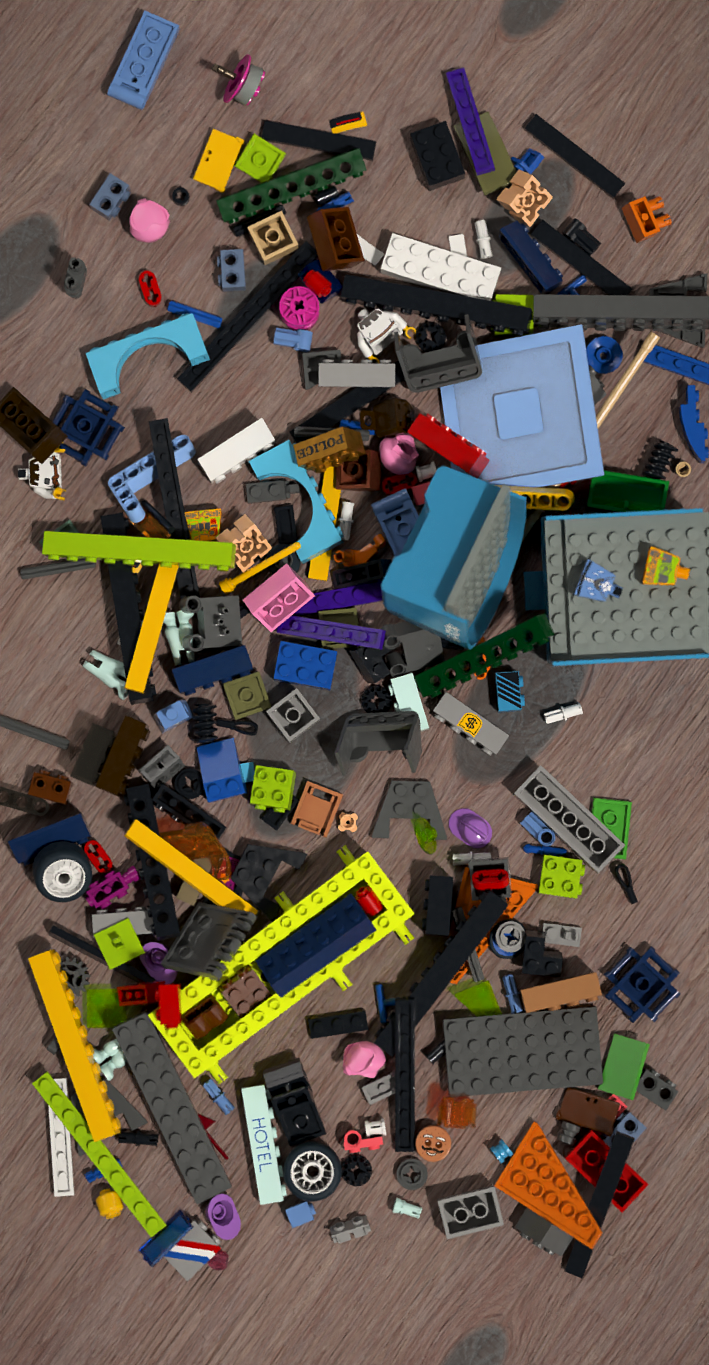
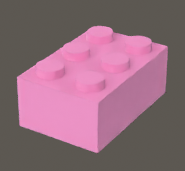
(278, 597)

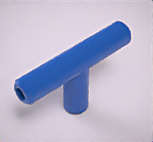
(570, 289)
(383, 1003)

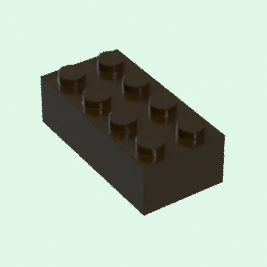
(29, 426)
(122, 756)

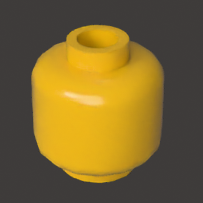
(109, 1204)

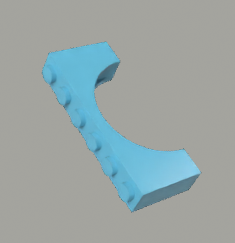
(109, 359)
(322, 533)

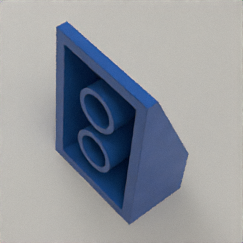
(221, 770)

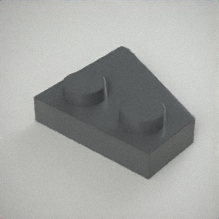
(311, 365)

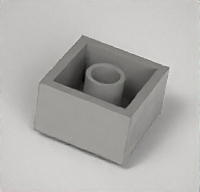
(293, 715)

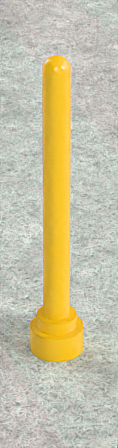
(228, 585)

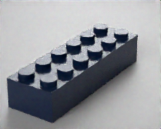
(315, 945)

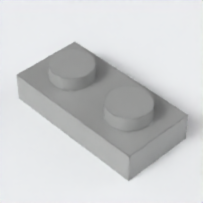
(380, 1088)

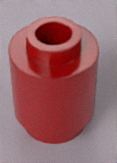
(317, 283)
(368, 900)

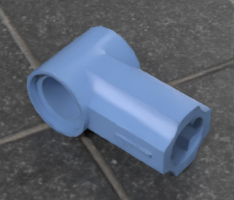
(298, 340)
(537, 829)

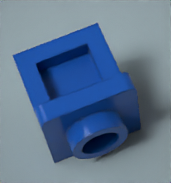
(528, 162)

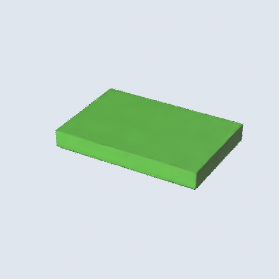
(616, 818)
(624, 1066)

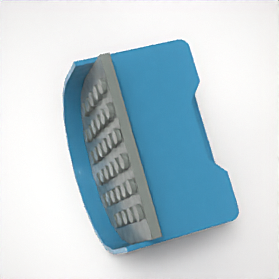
(457, 557)

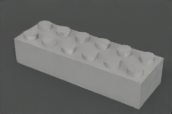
(569, 819)

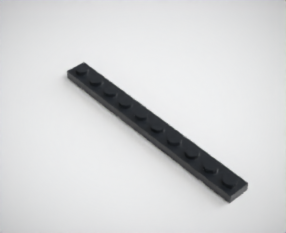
(249, 315)
(172, 499)

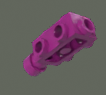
(108, 888)

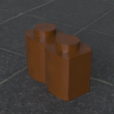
(204, 1017)

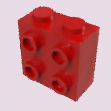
(170, 1005)

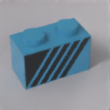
(508, 691)

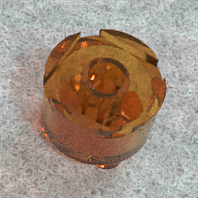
(456, 1114)

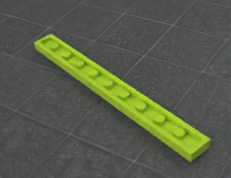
(99, 1154)

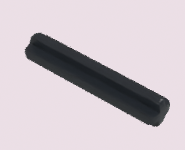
(241, 228)

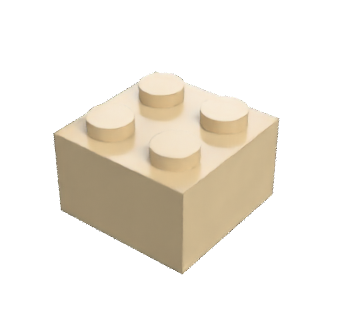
(273, 238)

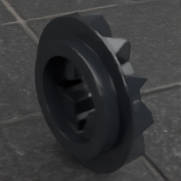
(430, 345)
(369, 694)
(180, 782)
(363, 1164)

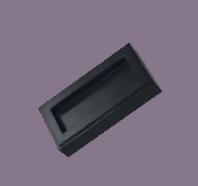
(285, 524)
(276, 819)

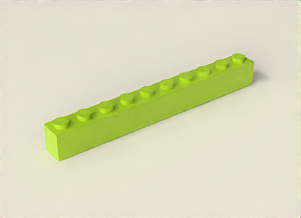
(139, 549)

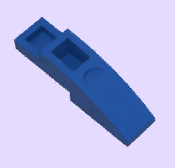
(693, 432)

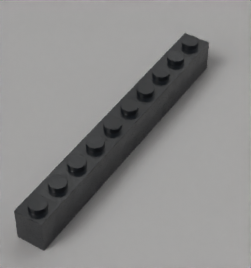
(436, 304)
(126, 605)
(448, 962)

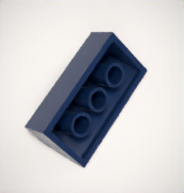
(530, 258)
(213, 670)
(70, 830)

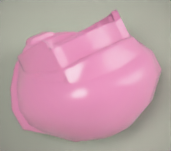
(148, 221)
(398, 453)
(363, 1059)

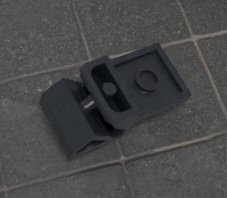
(294, 1101)

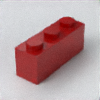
(138, 993)

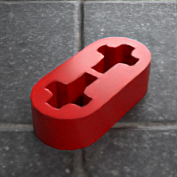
(154, 286)
(397, 479)
(102, 853)
(490, 879)

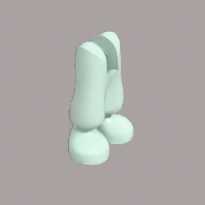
(176, 635)
(108, 672)
(118, 1060)

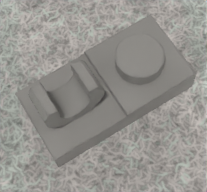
(562, 934)

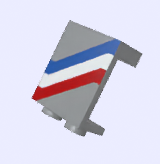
(193, 1250)

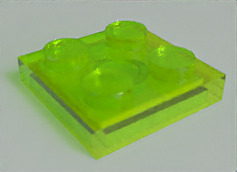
(104, 1008)

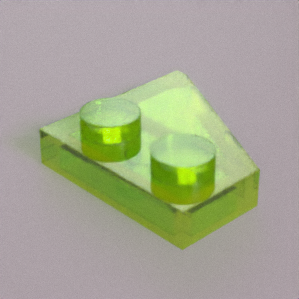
(479, 999)

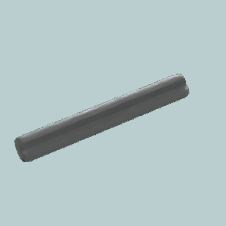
(310, 432)
(55, 568)
(34, 733)
(473, 961)

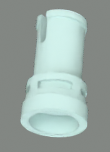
(401, 1206)

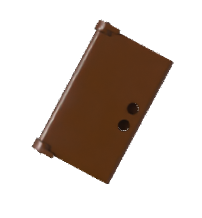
(592, 1113)

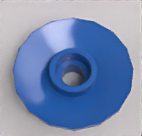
(610, 348)

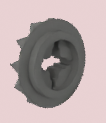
(405, 1181)

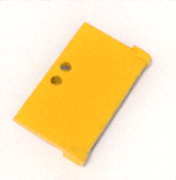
(217, 165)

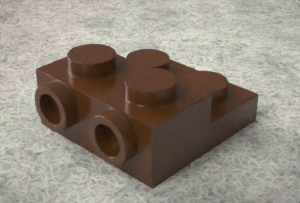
(244, 991)

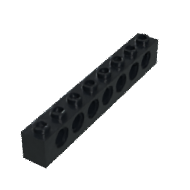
(170, 928)

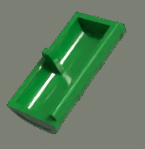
(627, 492)

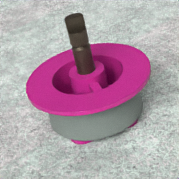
(242, 82)

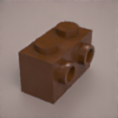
(50, 788)

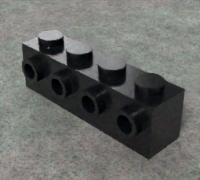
(184, 810)

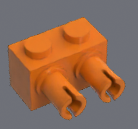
(642, 220)

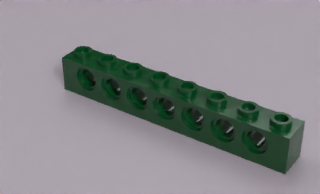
(356, 170)
(540, 630)

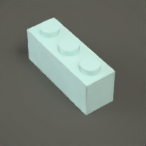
(408, 697)

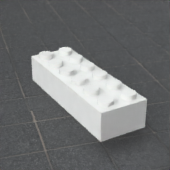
(439, 269)

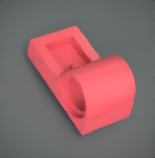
(372, 1142)

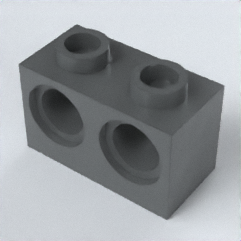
(162, 767)
(653, 1093)

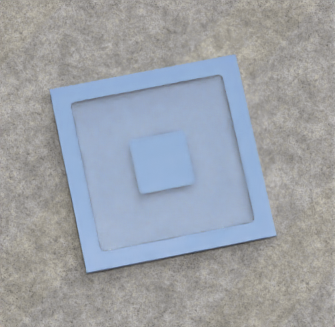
(530, 410)

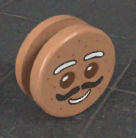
(433, 1143)

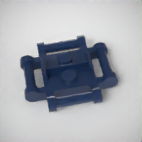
(87, 426)
(642, 984)

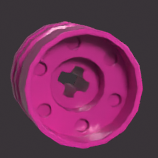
(300, 319)

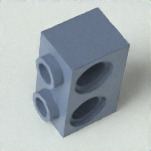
(105, 195)
(236, 270)
(635, 1132)

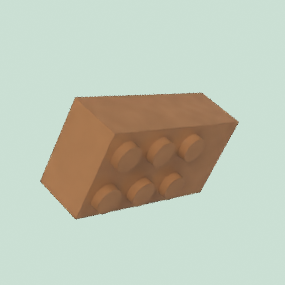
(561, 992)

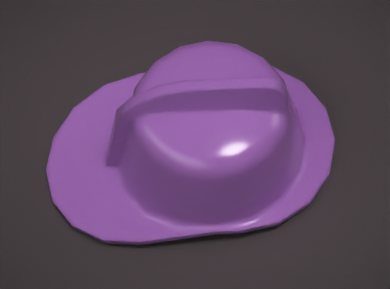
(470, 828)
(152, 961)
(223, 1216)

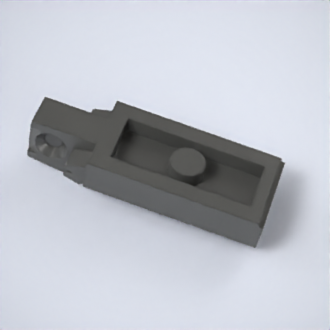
(270, 491)

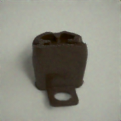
(389, 417)

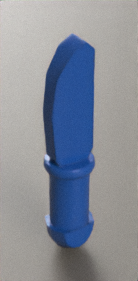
(544, 850)

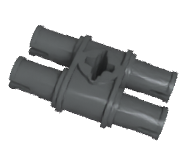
(75, 278)

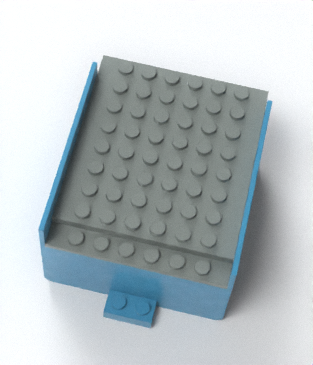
(645, 619)

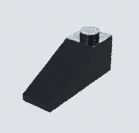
(361, 574)

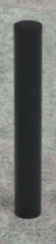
(152, 511)

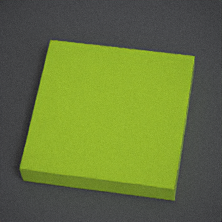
(260, 159)

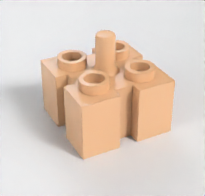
(524, 198)
(248, 542)

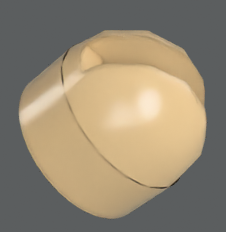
(686, 472)

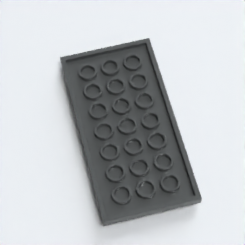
(522, 1052)

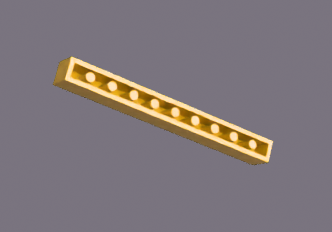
(74, 1045)

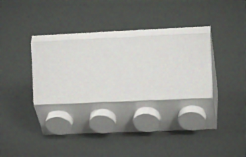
(236, 451)

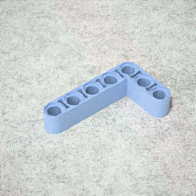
(141, 474)

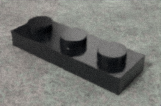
(338, 1024)

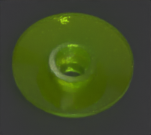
(425, 835)

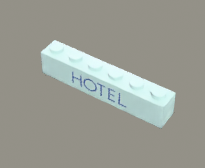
(263, 1145)

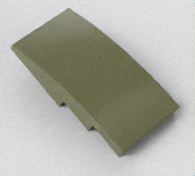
(503, 165)

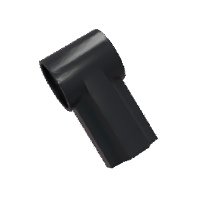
(578, 234)

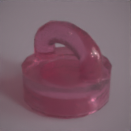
(219, 1260)

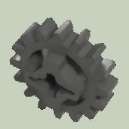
(77, 973)

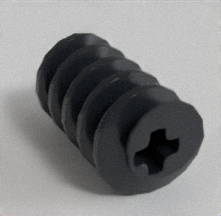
(659, 460)
(205, 723)

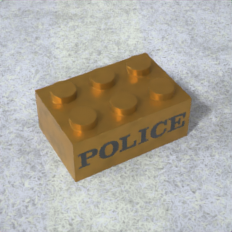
(329, 449)

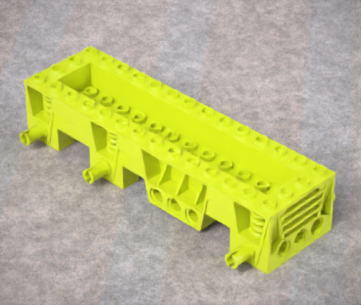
(207, 1051)

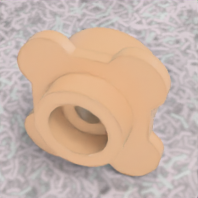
(345, 817)

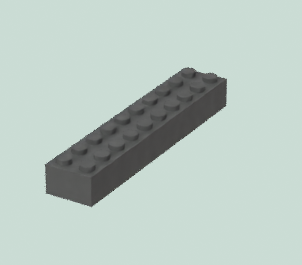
(622, 312)
(172, 1107)

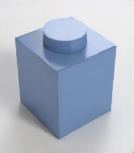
(300, 1213)

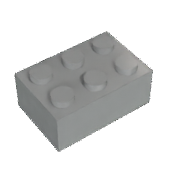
(470, 1212)

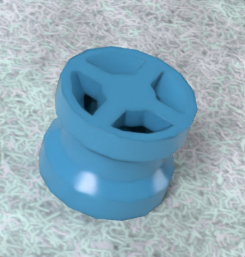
(501, 1151)

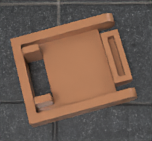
(316, 812)

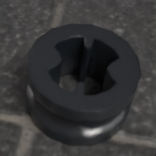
(175, 194)

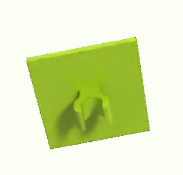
(119, 943)

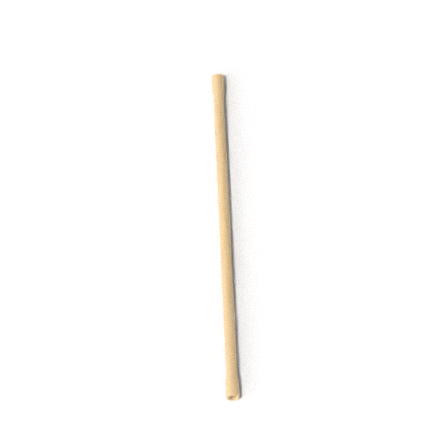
(645, 349)

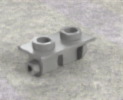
(341, 1231)

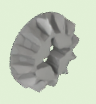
(518, 933)

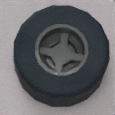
(292, 559)

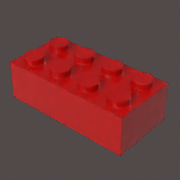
(444, 442)
(589, 1158)

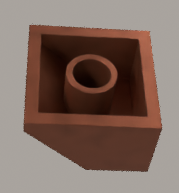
(360, 474)

